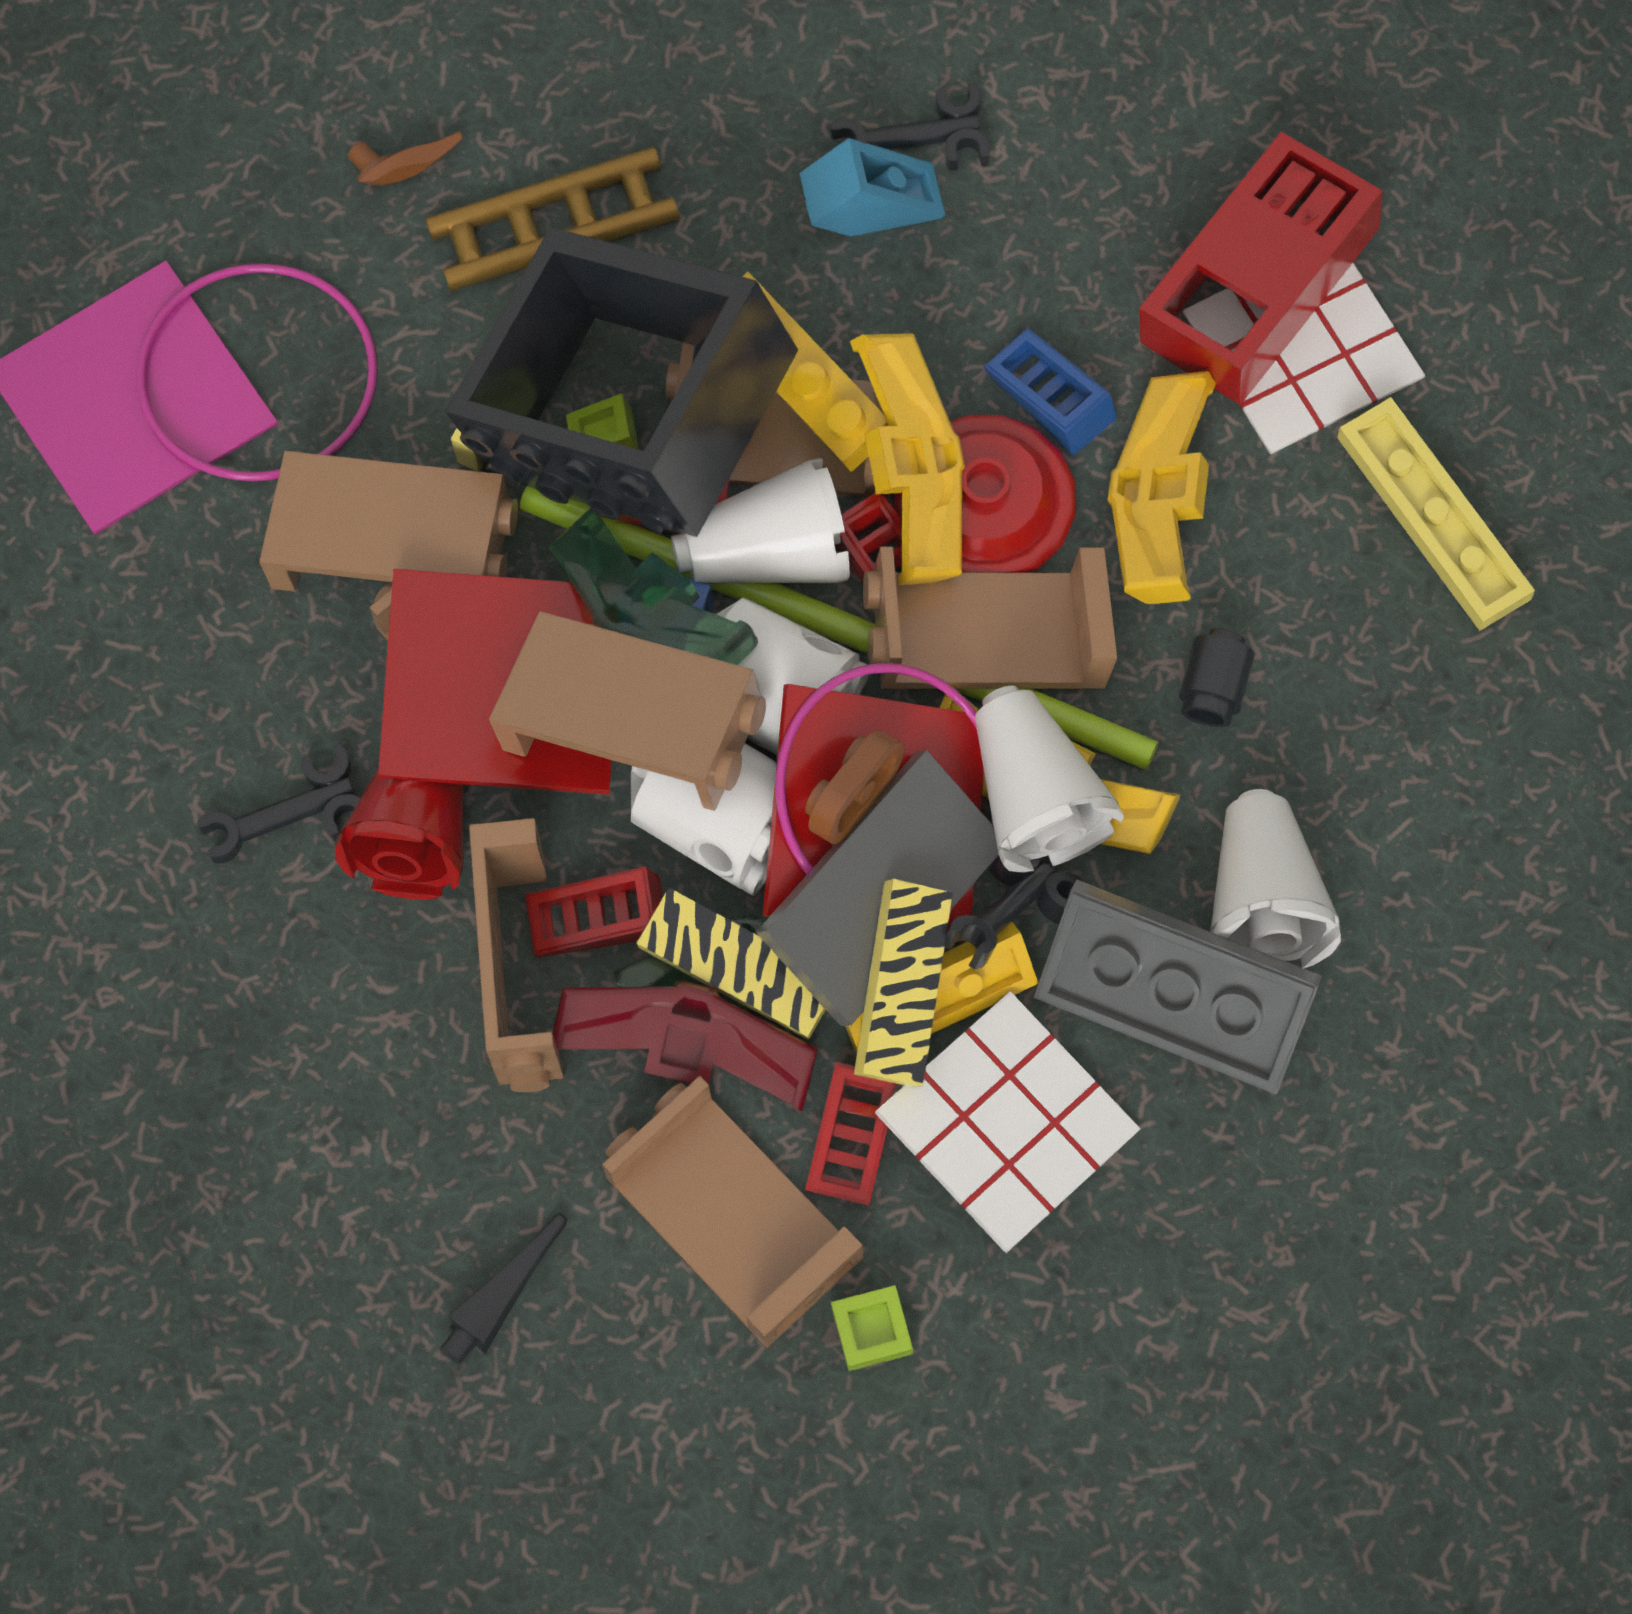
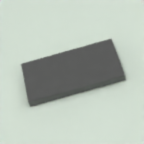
(913, 833)
(1177, 986)

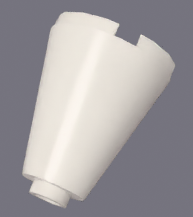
(770, 533)
(1038, 784)
(1270, 884)

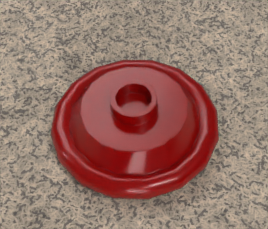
(1013, 495)

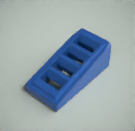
(1074, 420)

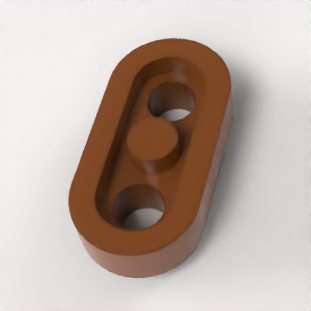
(864, 776)

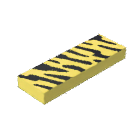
(729, 961)
(903, 983)

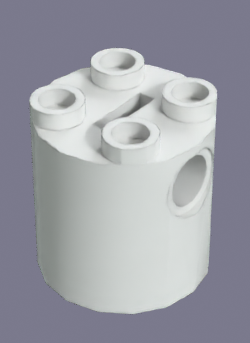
(789, 656)
(725, 841)

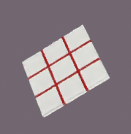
(1328, 371)
(1008, 1122)

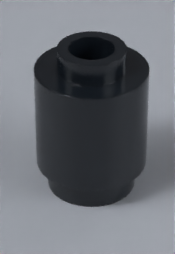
(1216, 678)

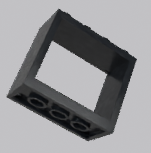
(703, 428)

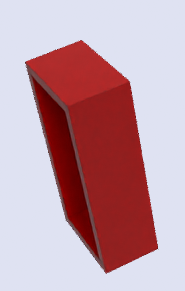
(1266, 260)

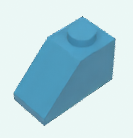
(869, 190)

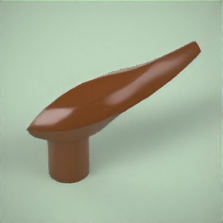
(400, 165)

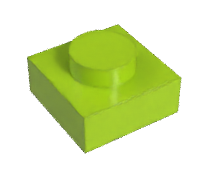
(606, 420)
(872, 1328)

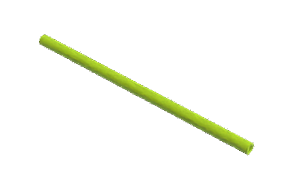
(843, 627)

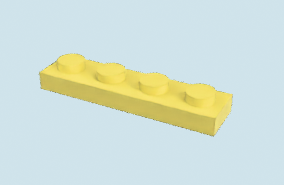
(1435, 514)

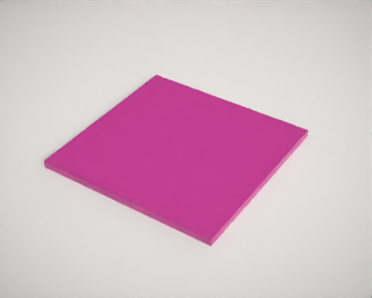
(83, 406)

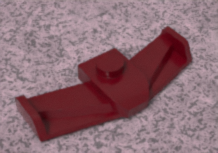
(686, 1034)

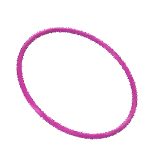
(237, 270)
(809, 704)

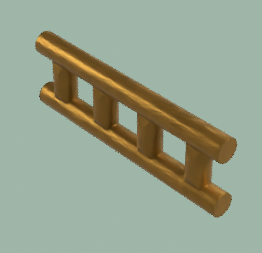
(569, 186)

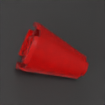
(405, 837)

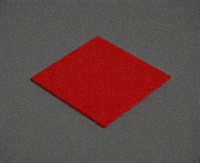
(445, 670)
(819, 755)

